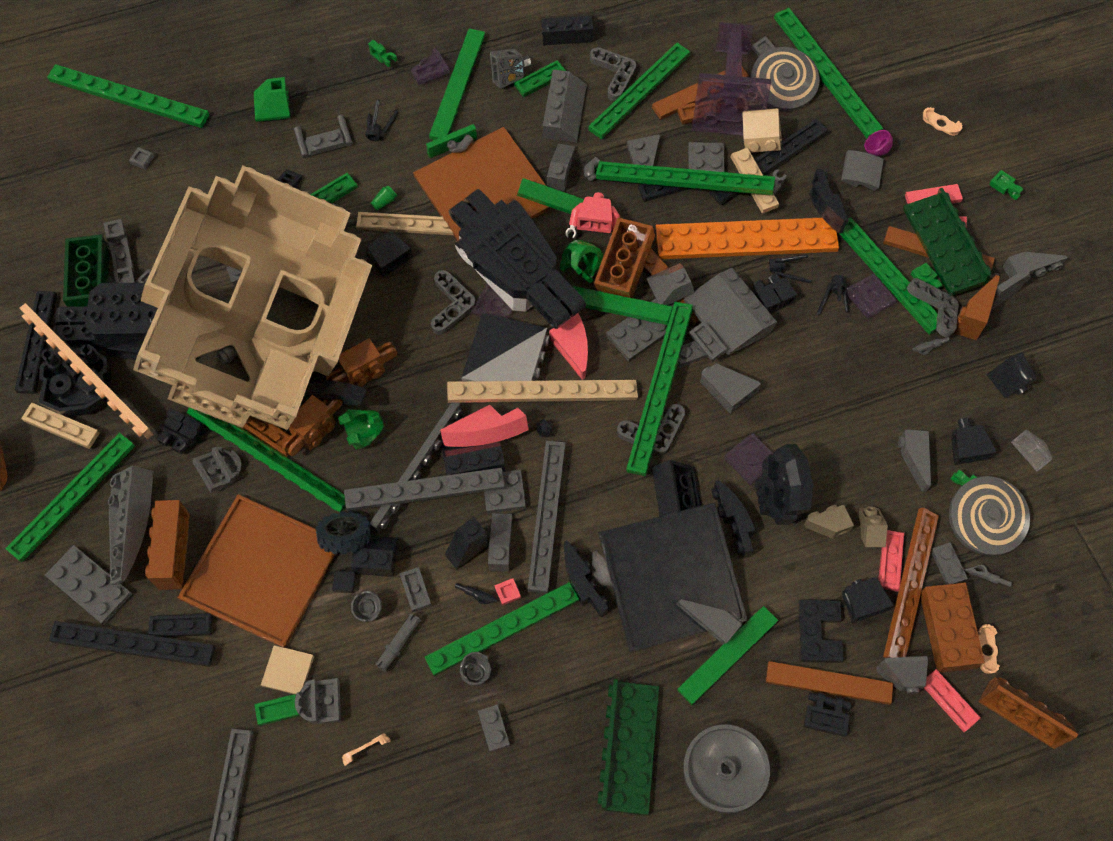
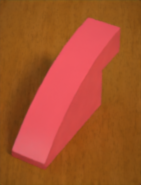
(572, 344)
(484, 428)

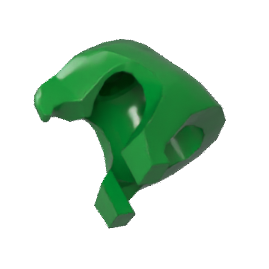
(584, 252)
(361, 427)

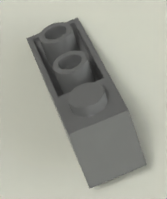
(1035, 263)

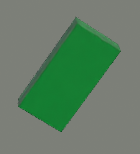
(276, 710)

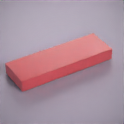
(952, 190)
(891, 561)
(950, 701)

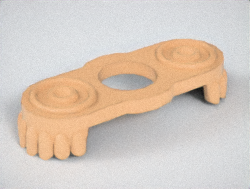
(931, 118)
(987, 637)
(347, 758)

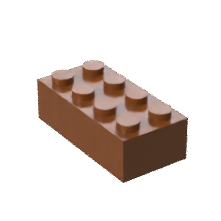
(624, 258)
(168, 545)
(951, 627)

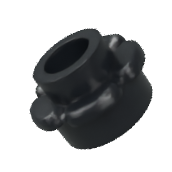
(544, 428)

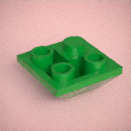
(272, 100)

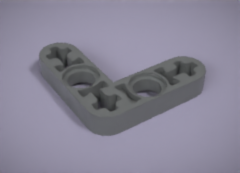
(620, 68)
(457, 305)
(946, 305)
(667, 421)

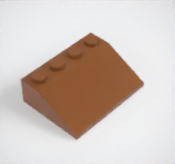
(1027, 714)

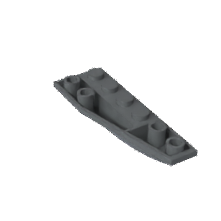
(128, 518)

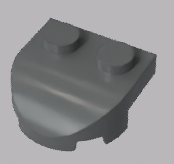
(218, 468)
(319, 701)

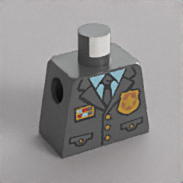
(507, 66)

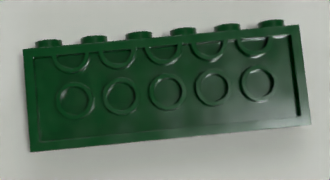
(948, 243)
(629, 748)

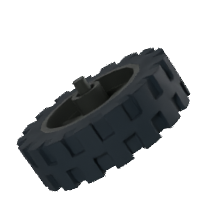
(343, 532)

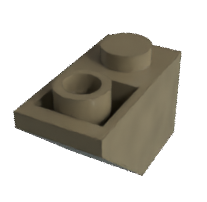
(831, 523)
(872, 527)

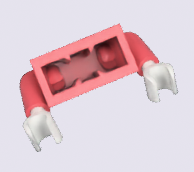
(593, 215)

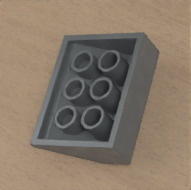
(731, 311)

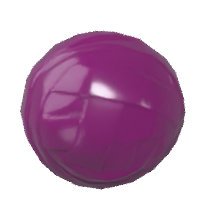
(879, 143)

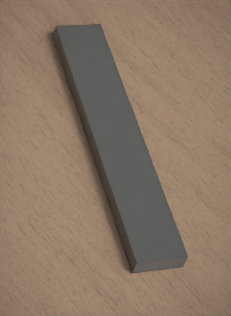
(231, 785)

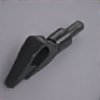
(481, 596)

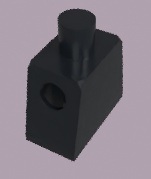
(971, 443)

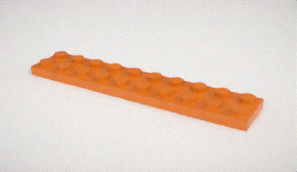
(745, 238)

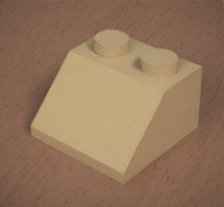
(762, 130)

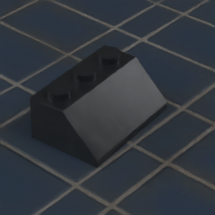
(567, 29)
(473, 458)
(675, 487)

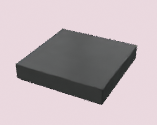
(1009, 287)

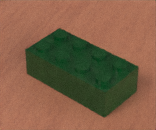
(84, 268)

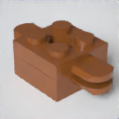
(362, 363)
(311, 424)

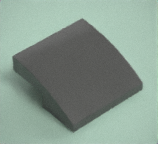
(862, 169)

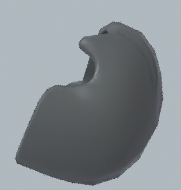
(366, 606)
(475, 669)

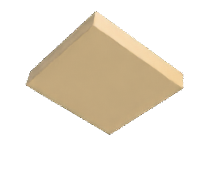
(287, 670)

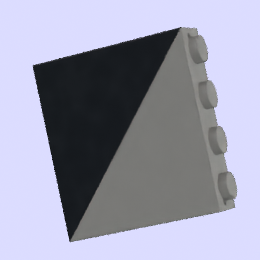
(505, 350)

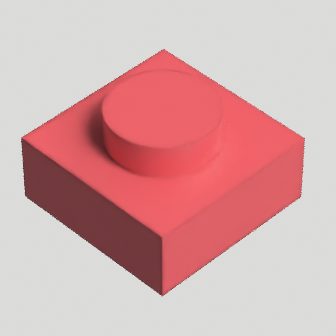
(507, 592)

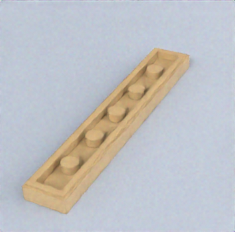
(402, 223)

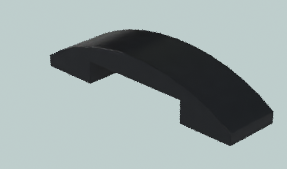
(347, 392)

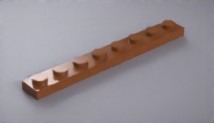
(911, 584)

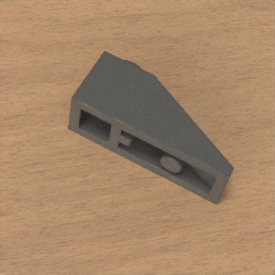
(560, 167)
(916, 454)
(500, 542)
(715, 621)

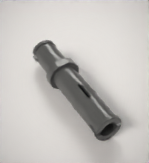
(392, 650)

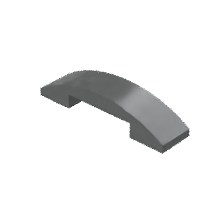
(120, 251)

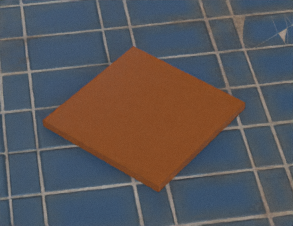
(487, 164)
(258, 571)

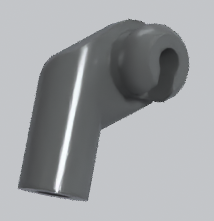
(460, 146)
(589, 169)

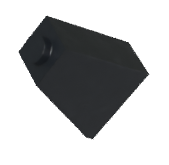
(466, 543)

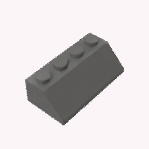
(564, 107)

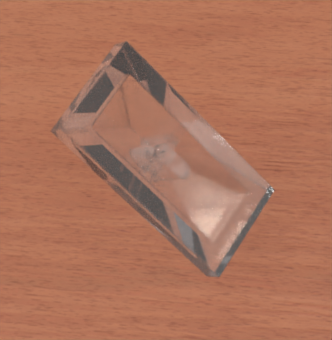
(1033, 449)
(599, 571)

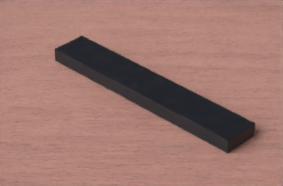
(35, 344)

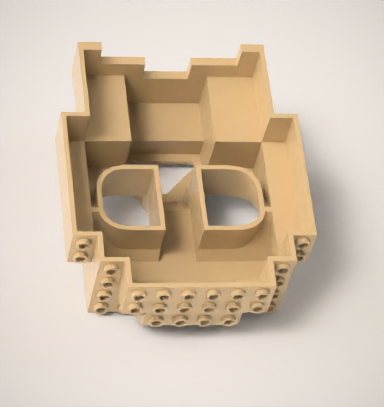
(276, 242)

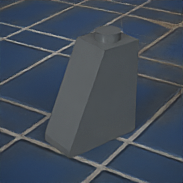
(728, 386)

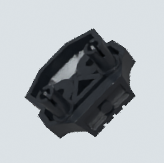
(75, 395)
(785, 485)

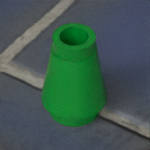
(383, 198)

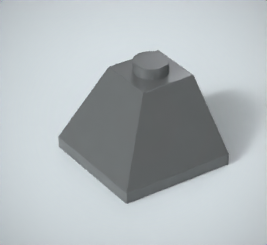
(671, 285)
(905, 672)

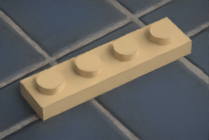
(746, 165)
(60, 425)

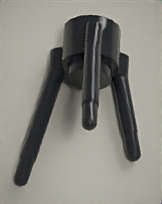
(373, 129)
(778, 264)
(838, 286)

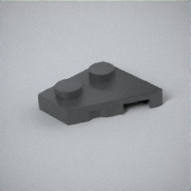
(643, 150)

